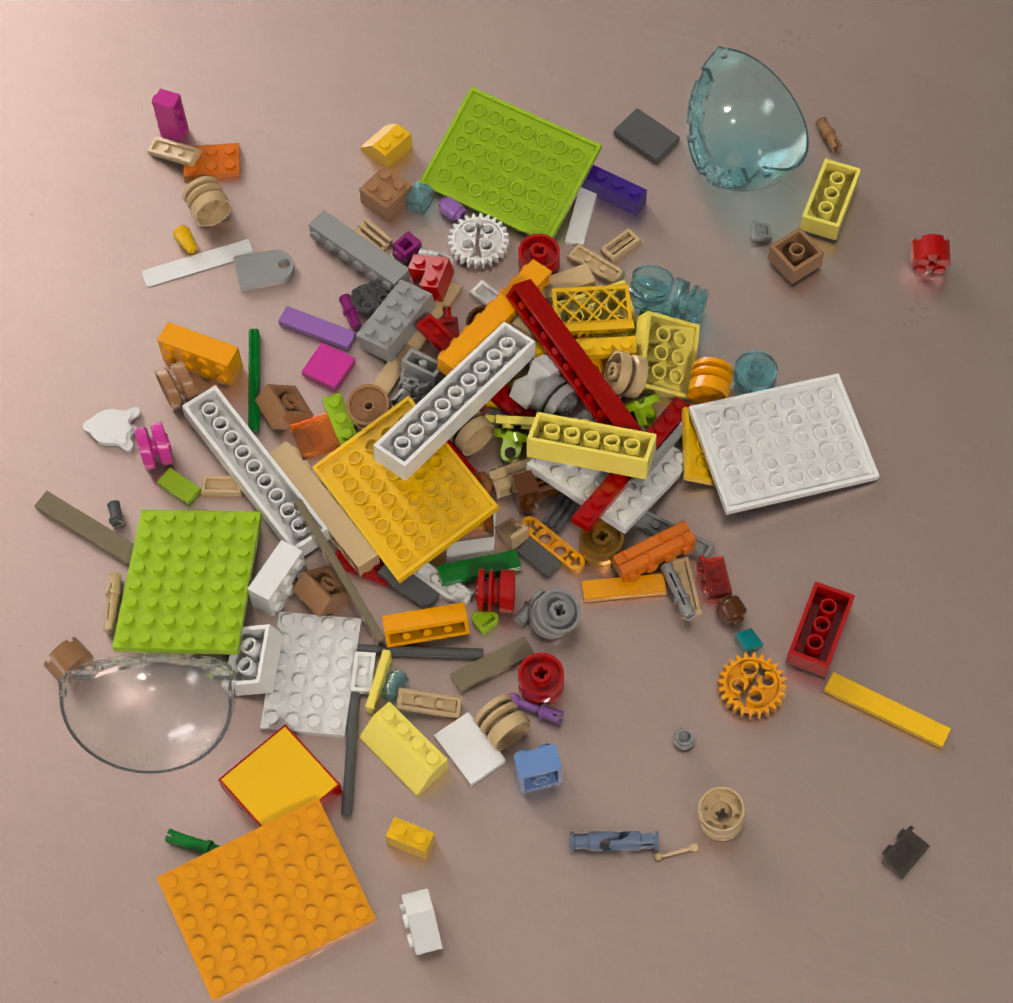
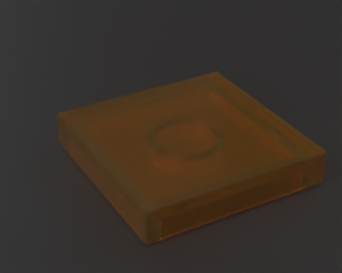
(315, 436)

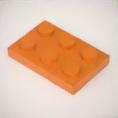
(215, 161)

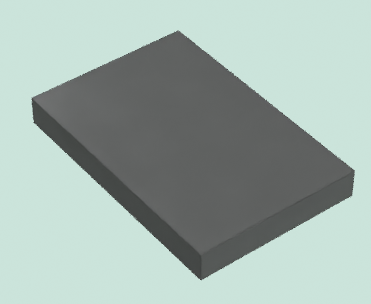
(646, 135)

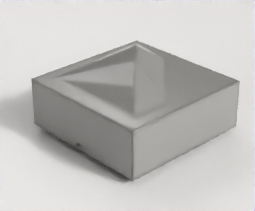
(761, 231)

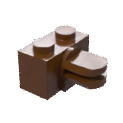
(528, 492)

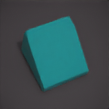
(748, 641)

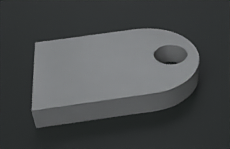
(263, 269)

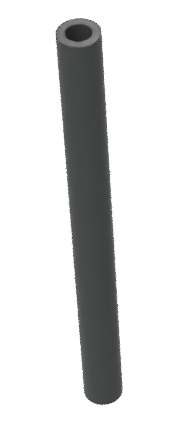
(422, 651)
(350, 754)

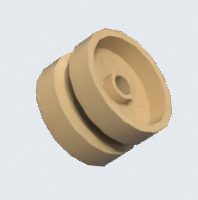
(626, 373)

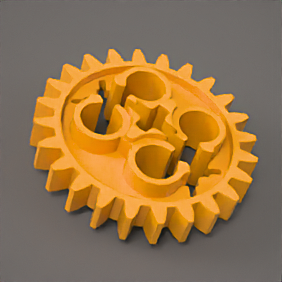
(734, 675)

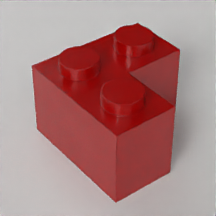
(432, 274)

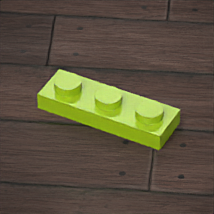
(339, 417)

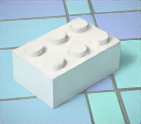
(277, 578)
(257, 660)

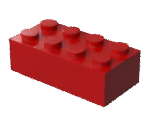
(820, 629)

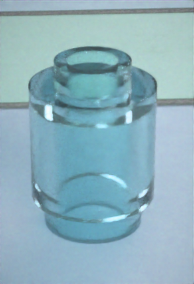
(393, 682)

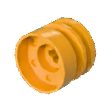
(710, 380)

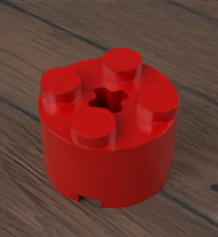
(930, 254)

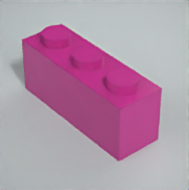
(170, 115)

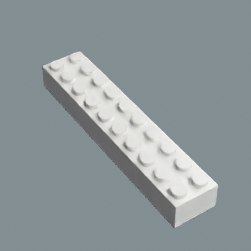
(454, 401)
(251, 467)

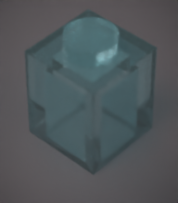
(420, 198)

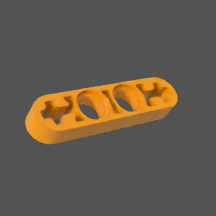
(555, 542)

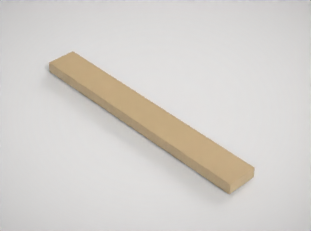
(391, 373)

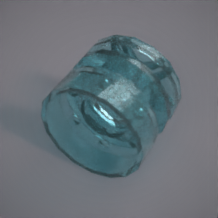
(683, 301)

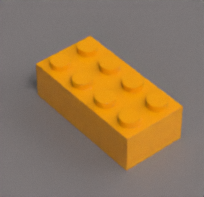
(200, 353)

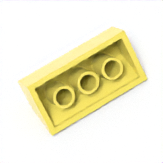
(404, 749)

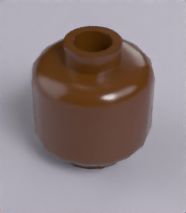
(731, 609)

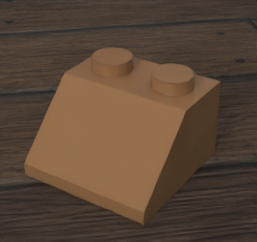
(282, 406)
(320, 591)

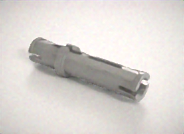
(687, 609)

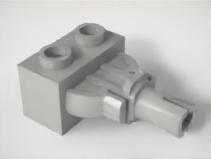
(417, 375)

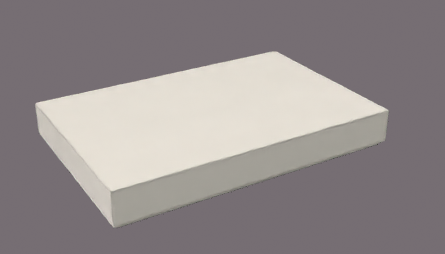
(469, 749)

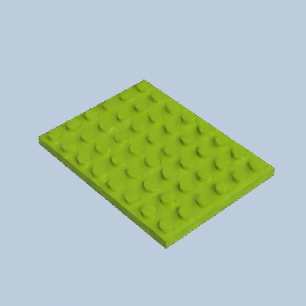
(510, 164)
(188, 582)

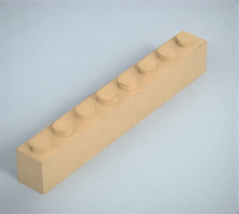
(341, 528)

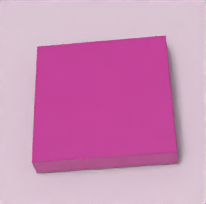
(328, 366)

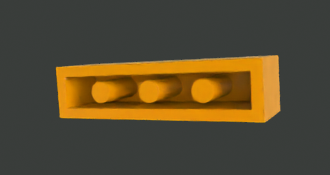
(425, 624)

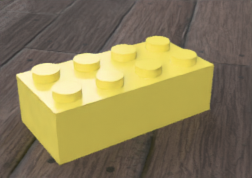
(830, 199)

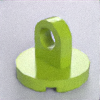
(643, 408)
(510, 438)

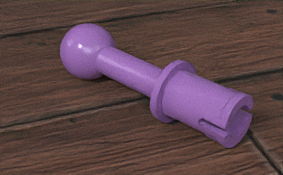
(543, 711)

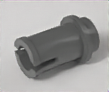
(116, 518)

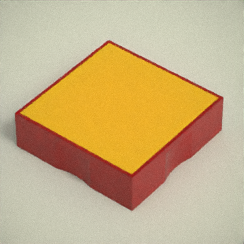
(279, 779)

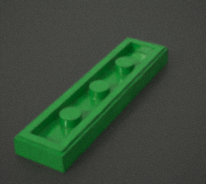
(469, 569)

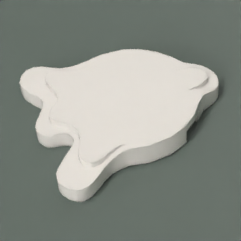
(113, 427)

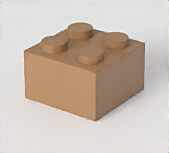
(385, 193)
(795, 255)

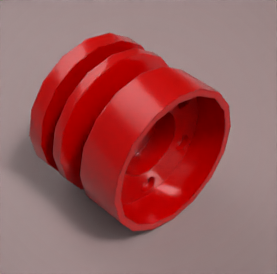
(496, 590)

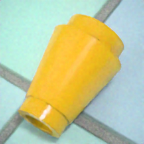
(185, 238)

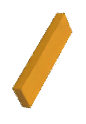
(615, 589)

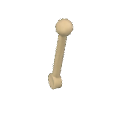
(693, 848)

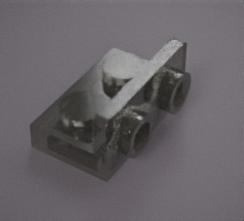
(904, 853)

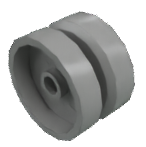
(554, 397)
(554, 614)

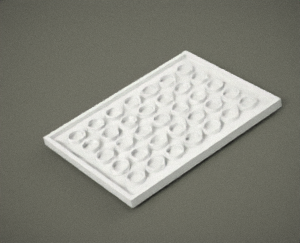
(782, 443)

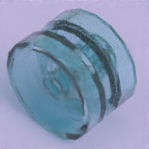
(649, 287)
(754, 372)

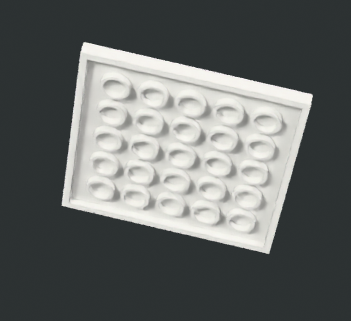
(631, 505)

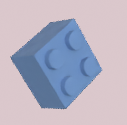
(537, 767)

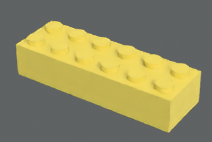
(591, 445)

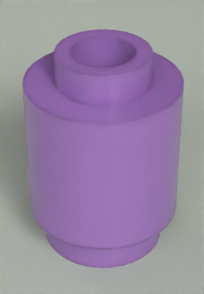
(452, 209)

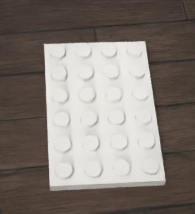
(313, 675)

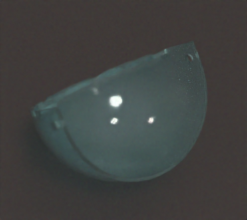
(744, 124)

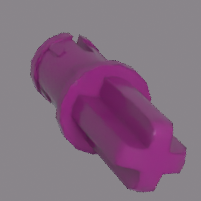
(350, 311)

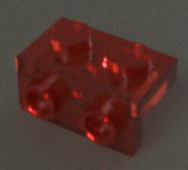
(714, 577)

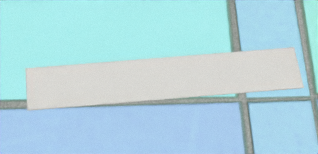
(196, 263)

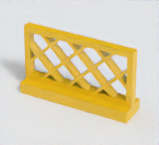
(597, 326)

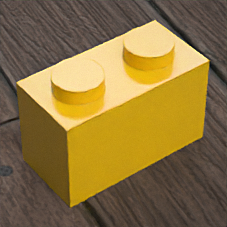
(410, 838)

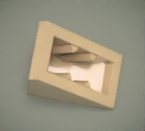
(513, 533)

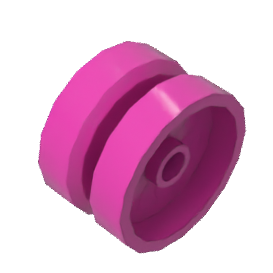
(153, 446)

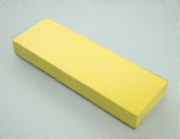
(378, 682)

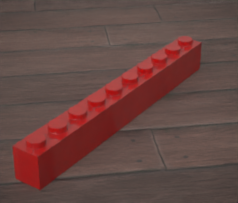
(569, 356)

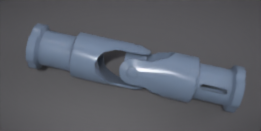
(618, 841)

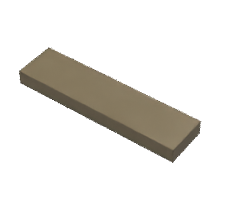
(491, 665)

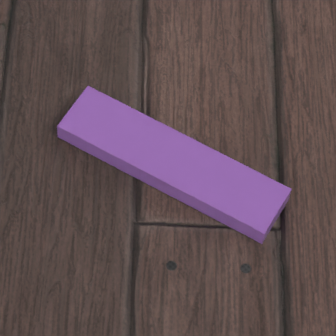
(317, 328)

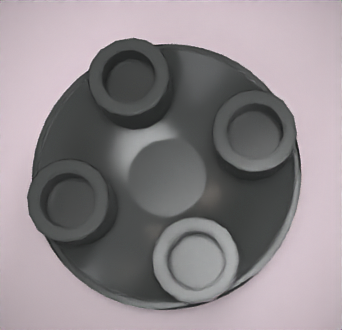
(368, 297)

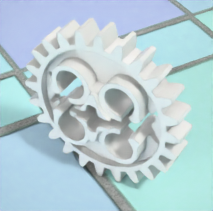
(460, 240)

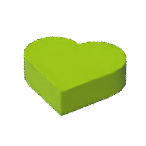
(484, 621)

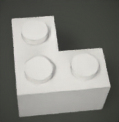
(525, 387)
(420, 917)

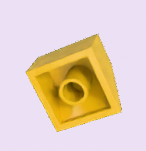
(388, 144)

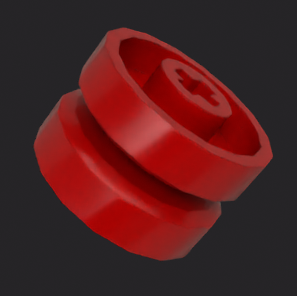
(541, 249)
(541, 679)

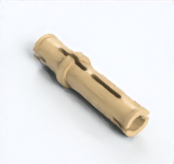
(113, 596)

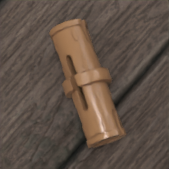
(828, 134)

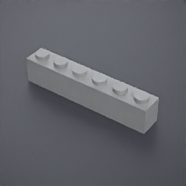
(358, 251)

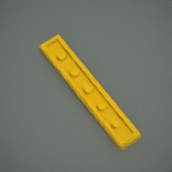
(887, 710)

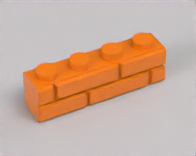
(654, 551)

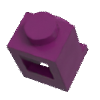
(406, 247)

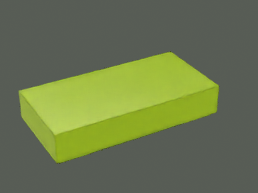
(179, 486)

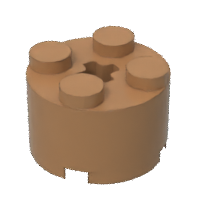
(67, 657)

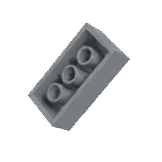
(395, 321)

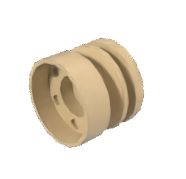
(207, 201)
(473, 434)
(502, 722)
(717, 802)

